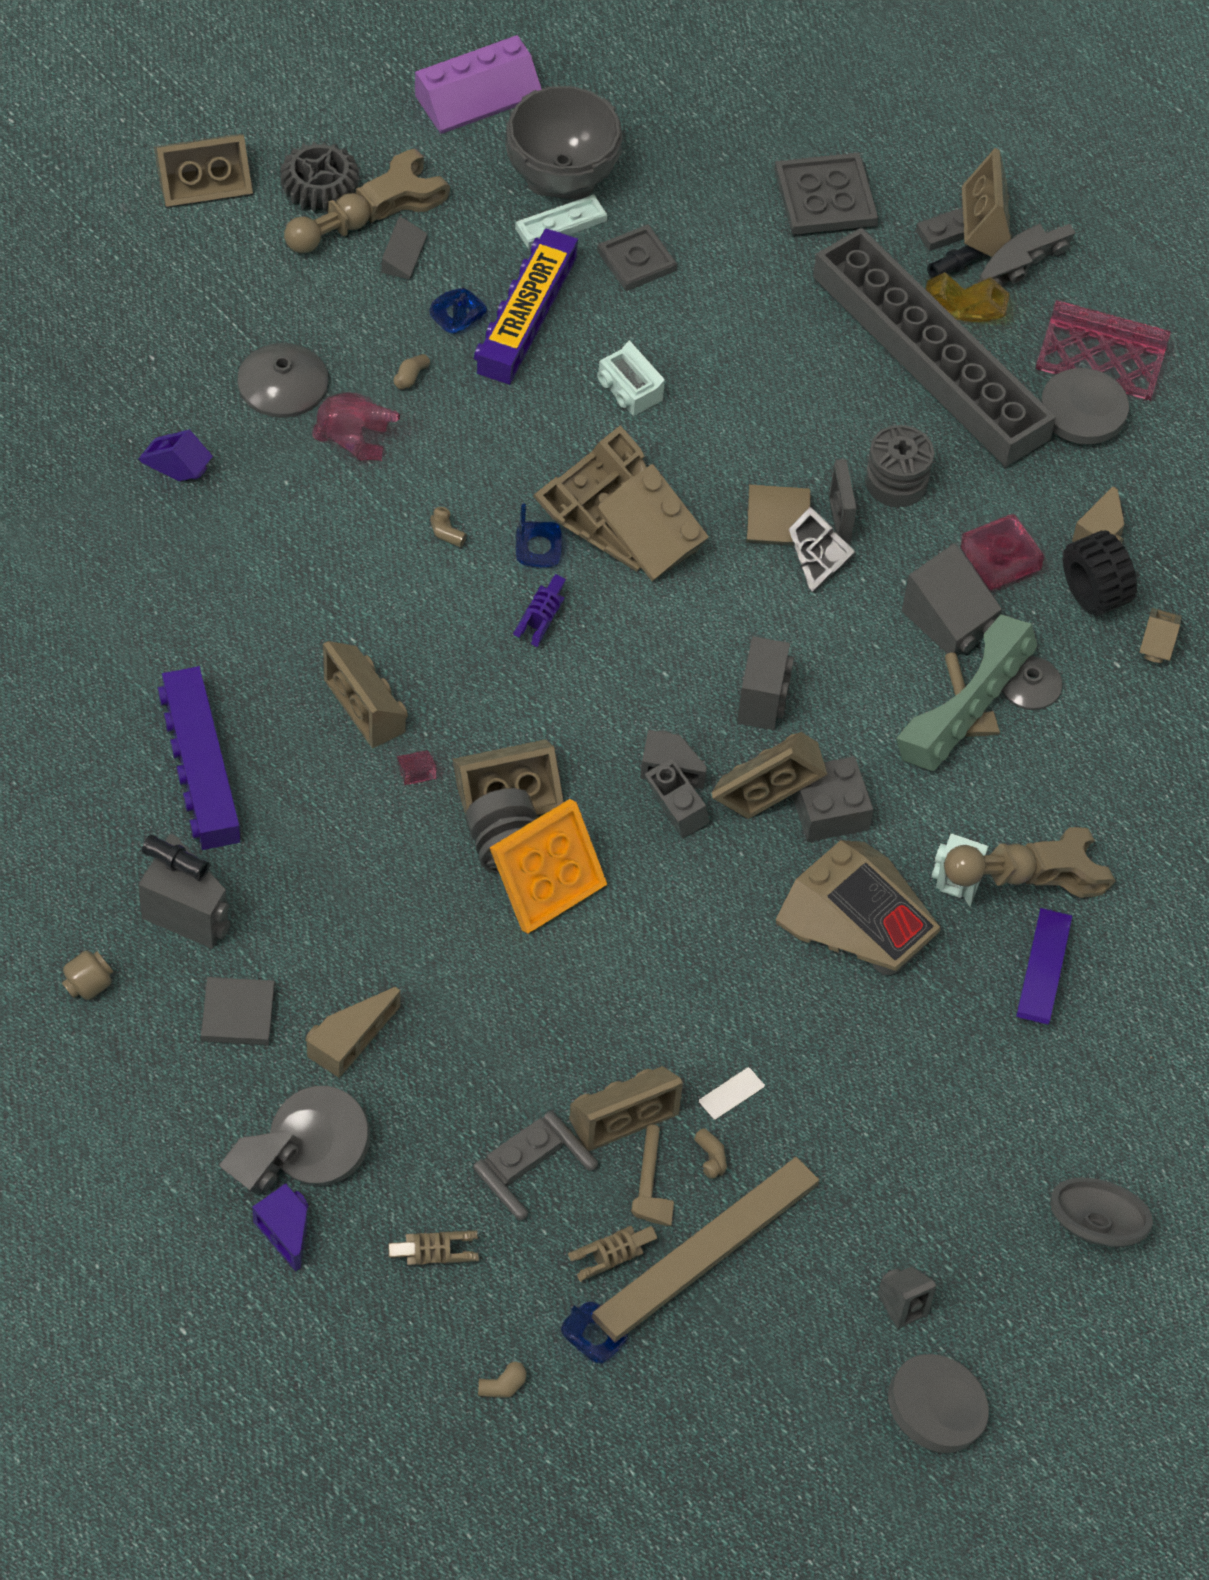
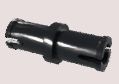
(954, 261)
(175, 857)

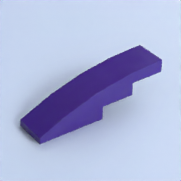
(1044, 966)

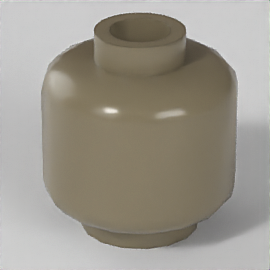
(87, 975)

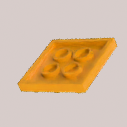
(548, 866)

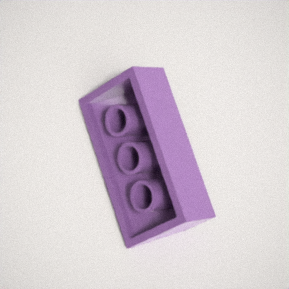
(476, 84)

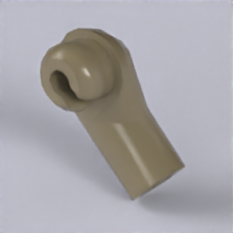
(409, 371)
(443, 530)
(715, 1149)
(506, 1384)

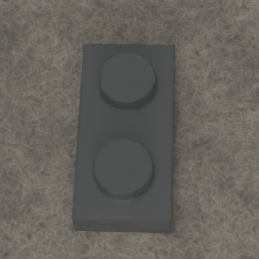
(941, 229)

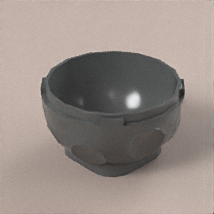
(563, 140)

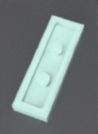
(563, 219)

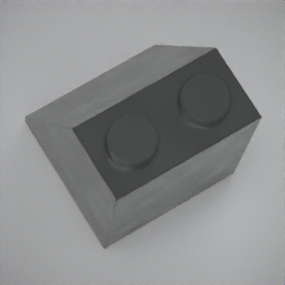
(950, 601)
(183, 903)

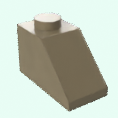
(1102, 516)
(1160, 635)

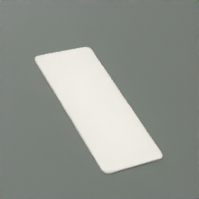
(731, 1093)

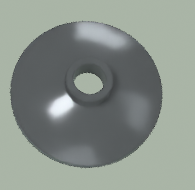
(1037, 692)

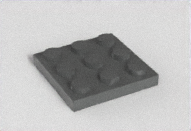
(825, 193)

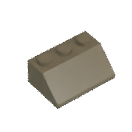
(203, 169)
(986, 206)
(652, 522)
(363, 693)
(522, 766)
(771, 776)
(626, 1107)

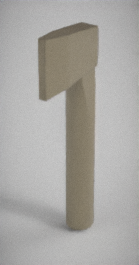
(987, 723)
(644, 1206)

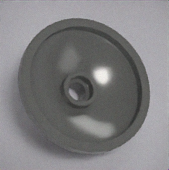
(282, 390)
(1101, 1212)

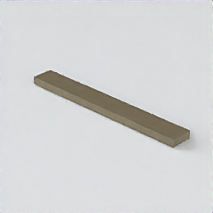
(704, 1249)

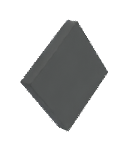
(637, 257)
(842, 500)
(237, 1011)

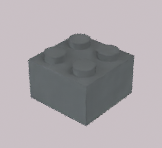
(765, 683)
(835, 802)

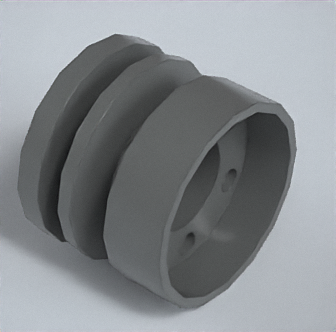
(899, 466)
(497, 817)

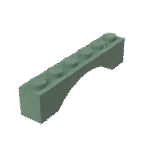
(935, 733)

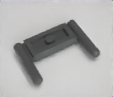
(524, 1153)

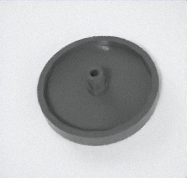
(1086, 405)
(331, 1134)
(938, 1403)

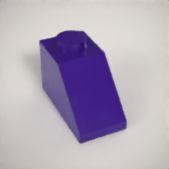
(177, 456)
(284, 1223)

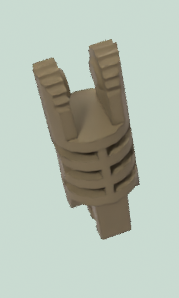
(433, 1248)
(613, 1250)

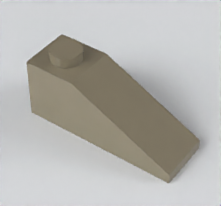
(349, 1031)

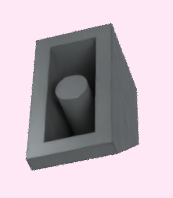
(664, 745)
(906, 1295)

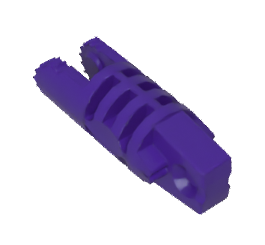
(542, 610)

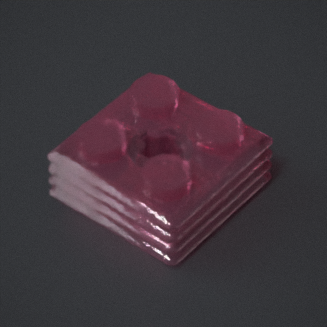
(1002, 551)

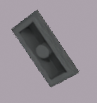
(403, 249)

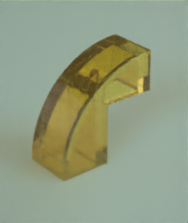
(974, 304)

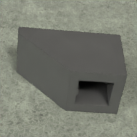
(677, 798)
(259, 1158)

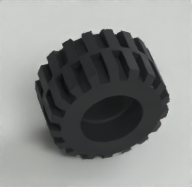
(1099, 573)

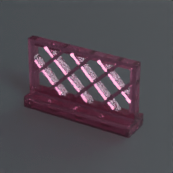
(1105, 328)

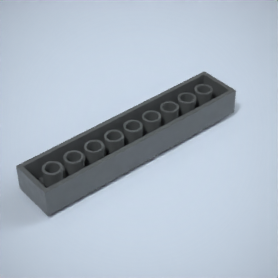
(934, 347)

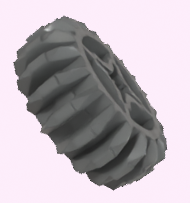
(318, 175)

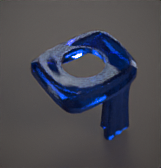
(461, 300)
(531, 529)
(573, 1330)

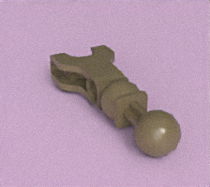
(376, 199)
(1037, 863)

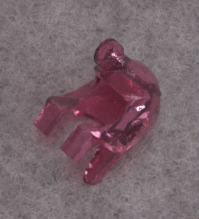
(342, 419)

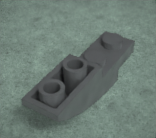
(1024, 249)

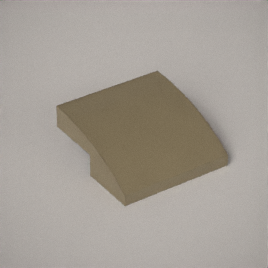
(773, 512)

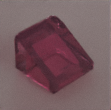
(417, 767)

